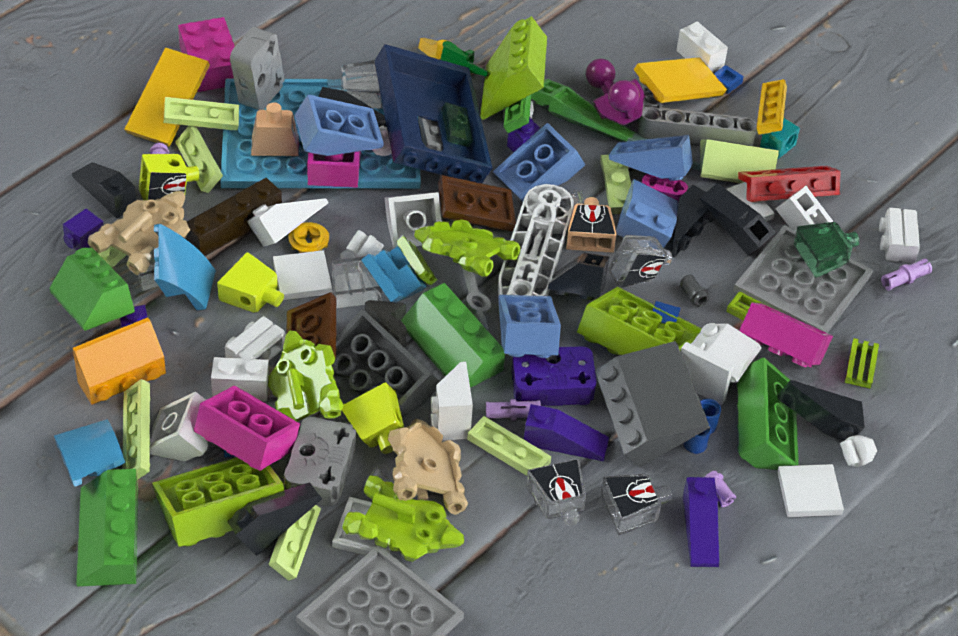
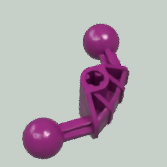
(621, 100)

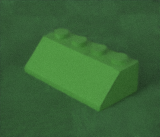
(91, 290)
(453, 335)
(765, 423)
(108, 529)

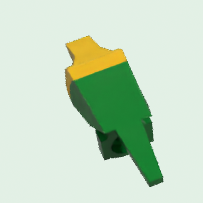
(451, 53)

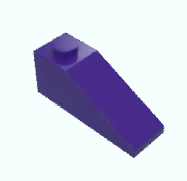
(561, 433)
(701, 521)

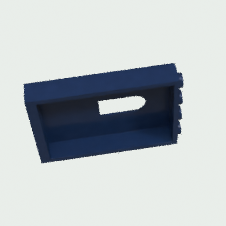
(419, 87)

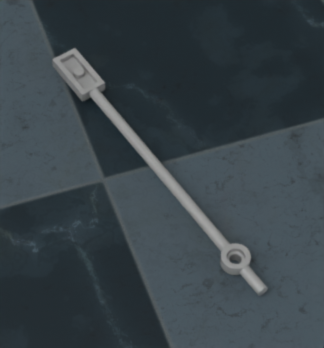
(475, 301)

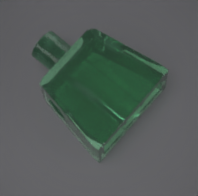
(824, 246)

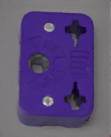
(556, 379)

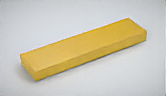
(771, 107)

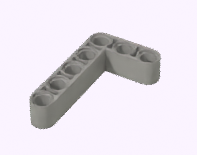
(667, 122)

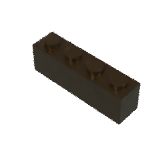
(229, 218)

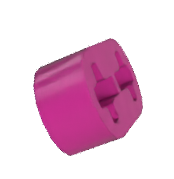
(666, 186)

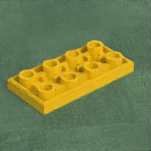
(174, 77)
(679, 80)

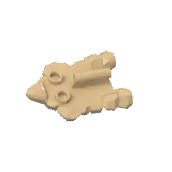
(136, 233)
(427, 465)

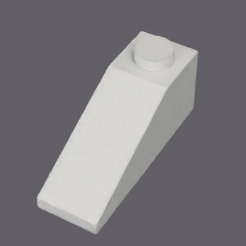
(802, 210)
(278, 220)

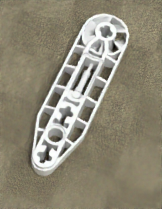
(541, 216)

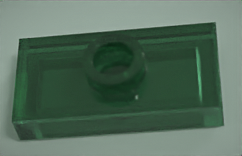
(457, 124)

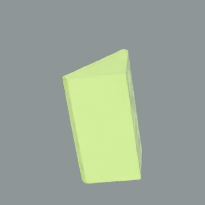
(725, 160)

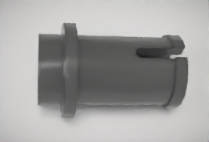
(697, 294)

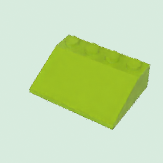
(515, 67)
(629, 324)
(206, 498)

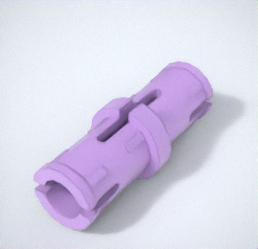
(906, 274)
(509, 409)

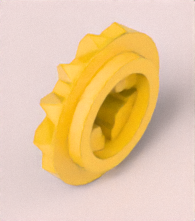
(317, 233)

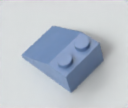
(336, 127)
(658, 157)
(539, 161)
(647, 213)
(529, 325)

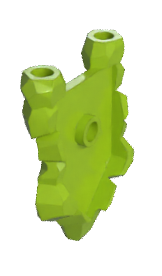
(466, 245)
(305, 380)
(402, 525)

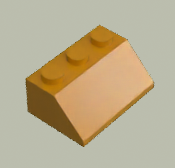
(118, 360)

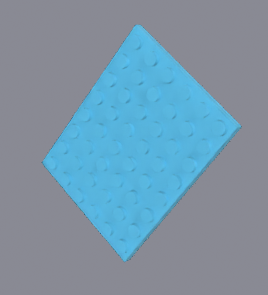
(244, 170)

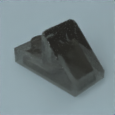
(389, 317)

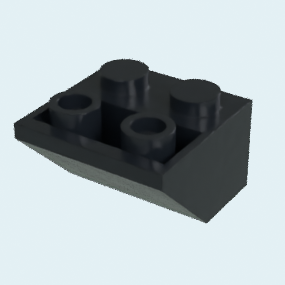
(582, 276)

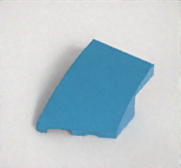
(182, 268)
(394, 274)
(89, 450)

